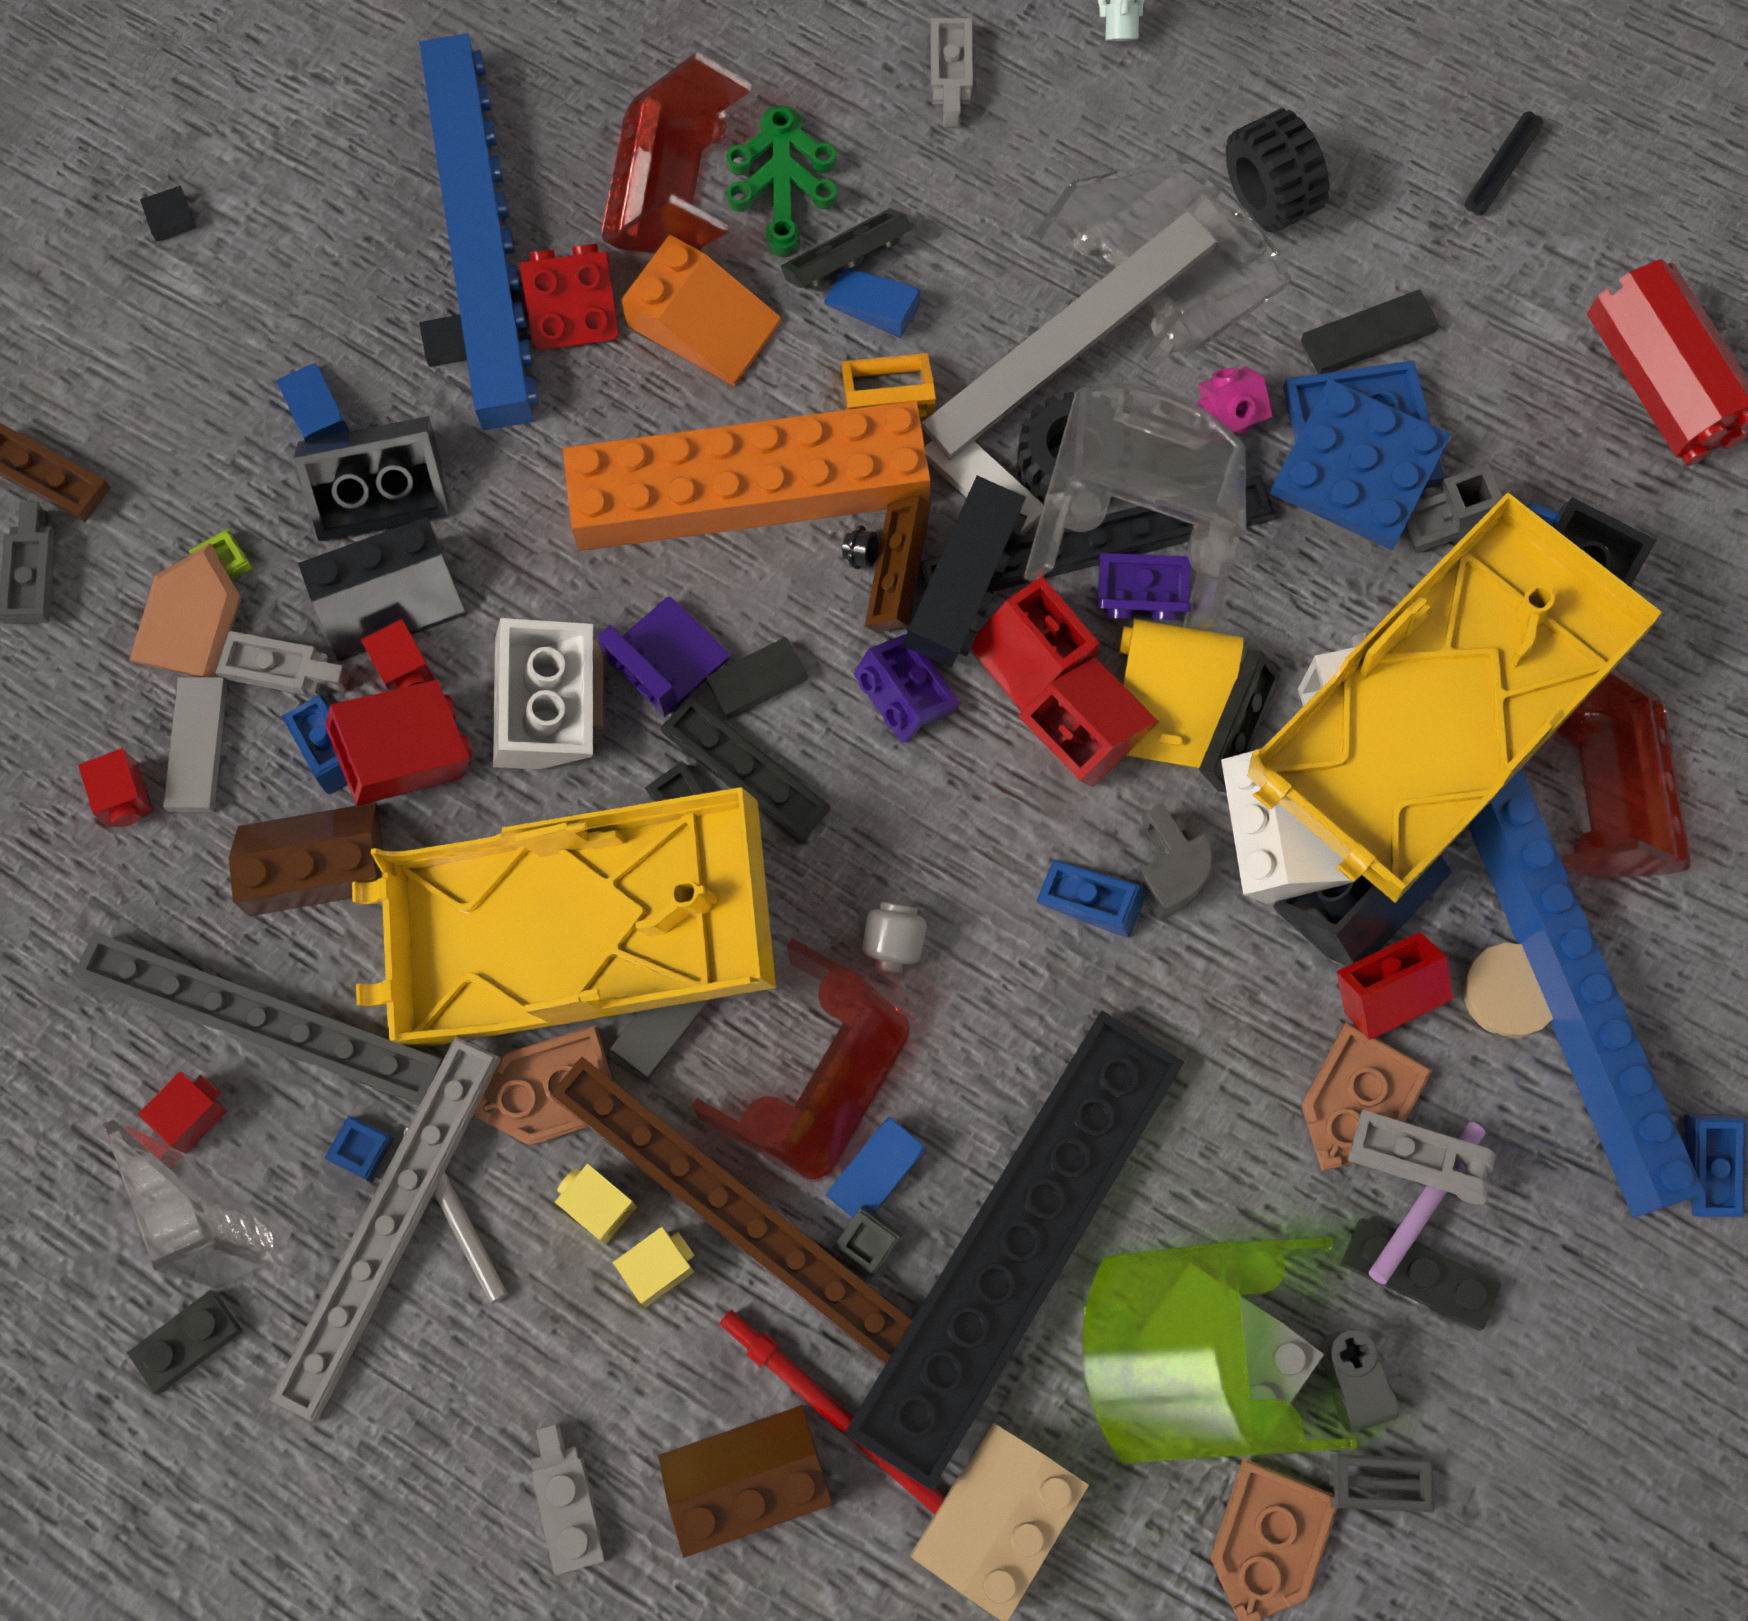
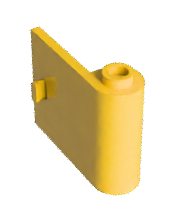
(1182, 682)

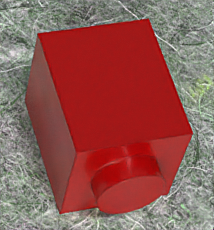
(397, 657)
(115, 788)
(184, 1111)

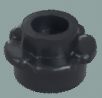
(860, 547)

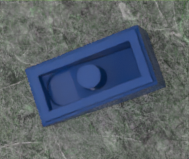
(874, 300)
(312, 403)
(310, 734)
(1092, 897)
(1718, 1156)
(877, 1169)

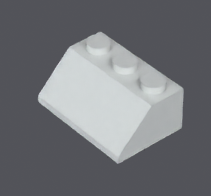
(542, 693)
(1273, 848)

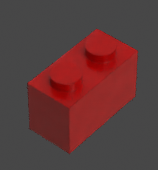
(1395, 985)

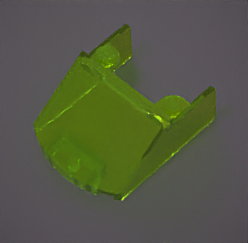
(1171, 1353)

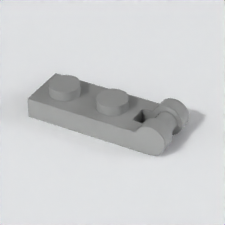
(1422, 1156)

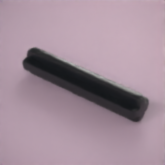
(1503, 163)

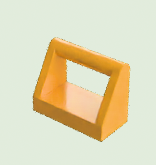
(923, 393)

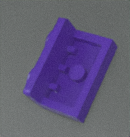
(1143, 583)

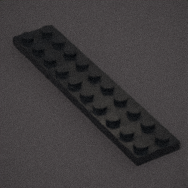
(1013, 1252)

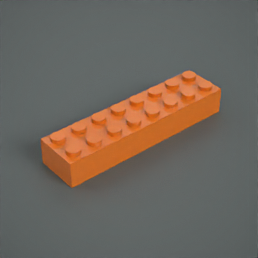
(745, 475)

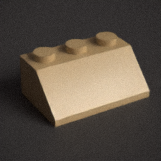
(999, 1522)

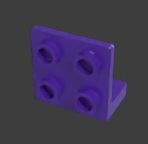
(664, 655)

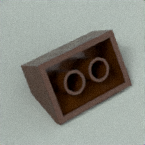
(304, 859)
(743, 1481)

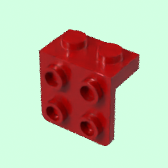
(569, 297)

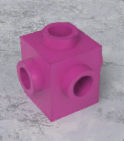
(1236, 398)

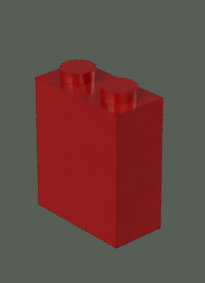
(398, 742)

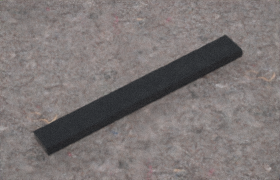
(1121, 532)

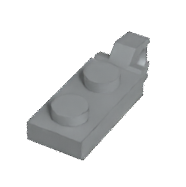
(951, 66)
(278, 665)
(565, 1504)

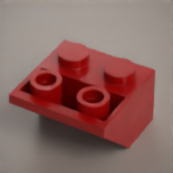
(1032, 642)
(1088, 720)

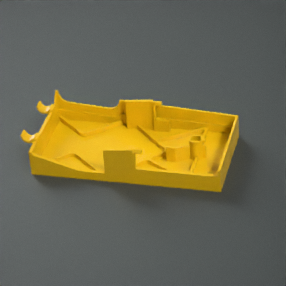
(1450, 696)
(573, 920)

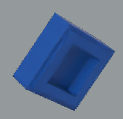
(359, 1148)

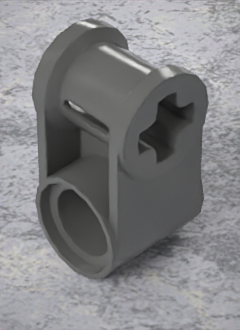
(1358, 1385)

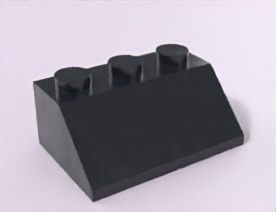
(372, 478)
(379, 583)
(1357, 916)

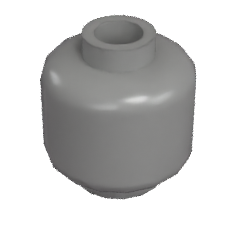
(894, 936)

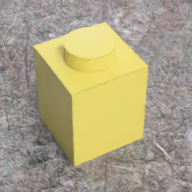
(594, 1202)
(655, 1265)

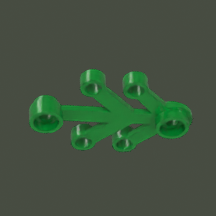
(781, 171)

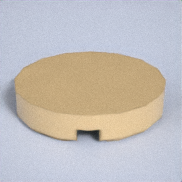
(1505, 993)

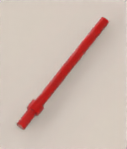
(764, 1351)

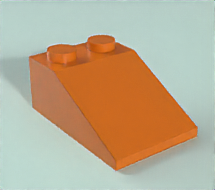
(699, 311)

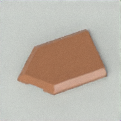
(188, 616)
(1357, 1078)
(520, 1090)
(1270, 1541)

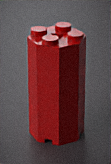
(1674, 360)

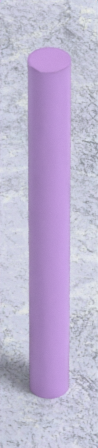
(1417, 1217)

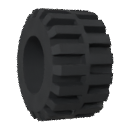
(1277, 170)
(1038, 436)

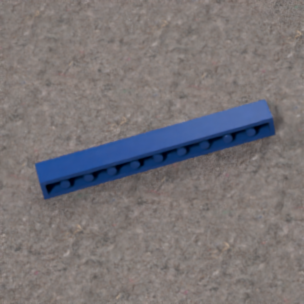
(476, 233)
(1583, 1003)

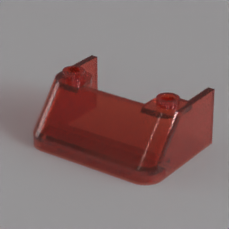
(662, 157)
(1627, 783)
(842, 1089)

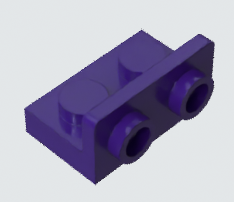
(904, 687)

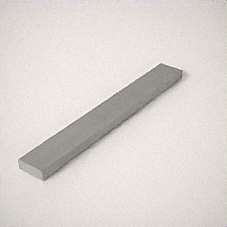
(1068, 335)
(385, 1230)

